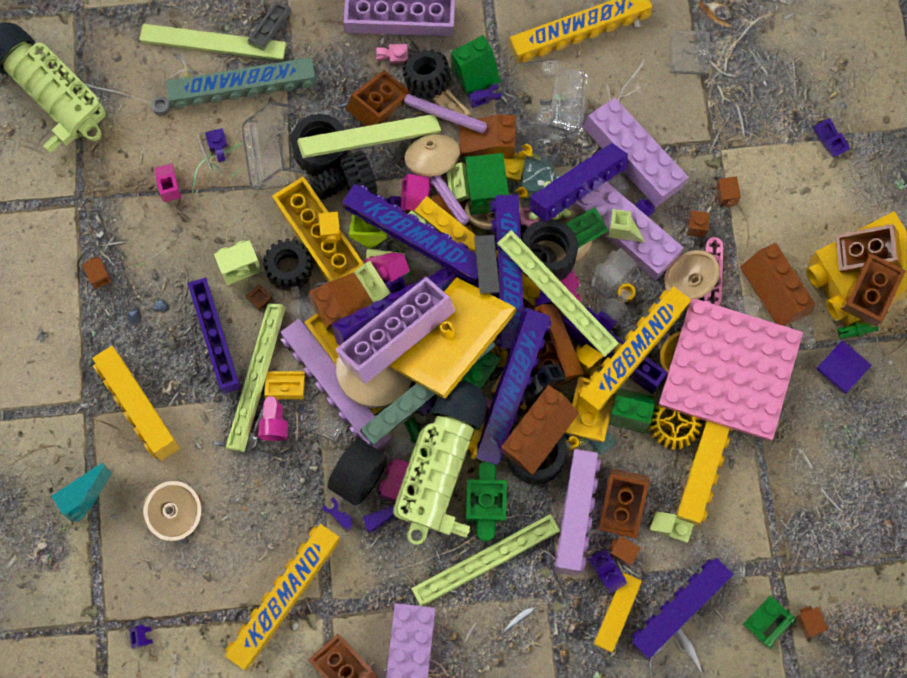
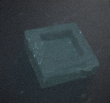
(609, 442)

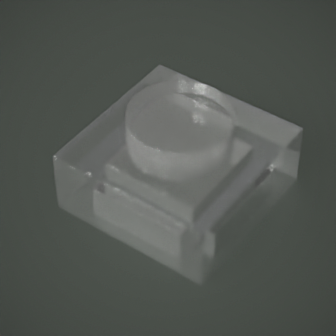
(331, 429)

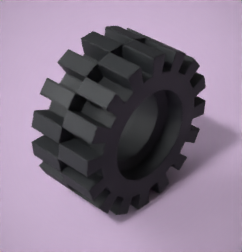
(328, 183)

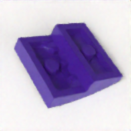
(843, 367)

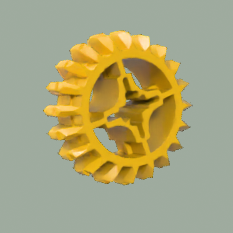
(667, 423)

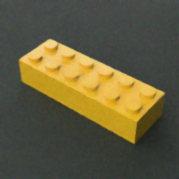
(301, 211)
(138, 407)

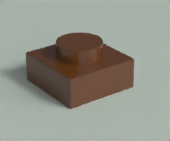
(259, 297)

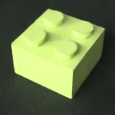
(237, 262)

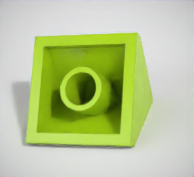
(365, 232)

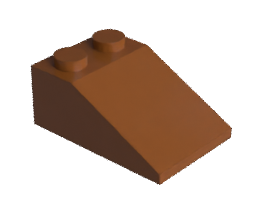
(377, 99)
(497, 138)
(856, 246)
(873, 290)
(339, 299)
(624, 503)
(340, 660)

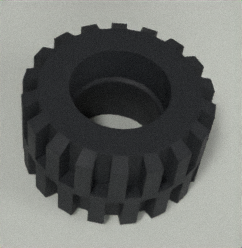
(437, 72)
(358, 171)
(284, 250)

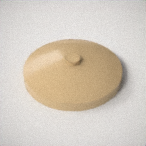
(376, 393)

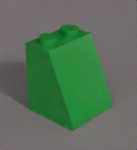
(475, 66)
(485, 180)
(631, 410)

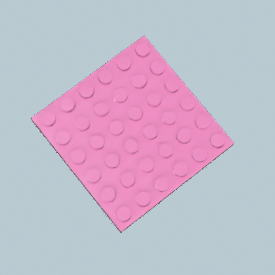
(731, 369)

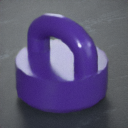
(645, 206)

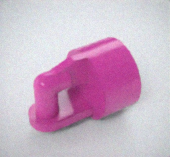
(272, 425)

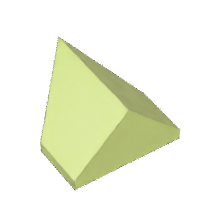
(623, 226)

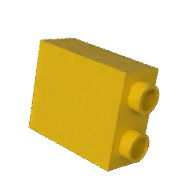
(824, 272)

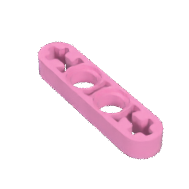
(719, 251)

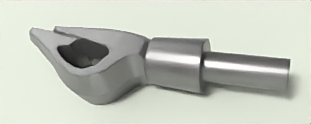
(254, 433)

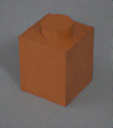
(728, 191)
(698, 224)
(96, 272)
(624, 551)
(811, 621)

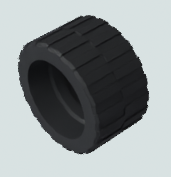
(314, 125)
(558, 233)
(357, 472)
(545, 475)

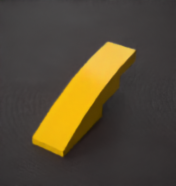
(617, 614)

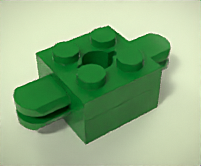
(486, 501)

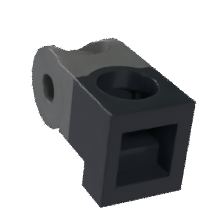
(546, 376)

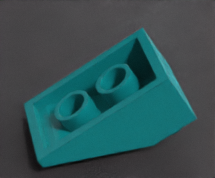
(81, 494)

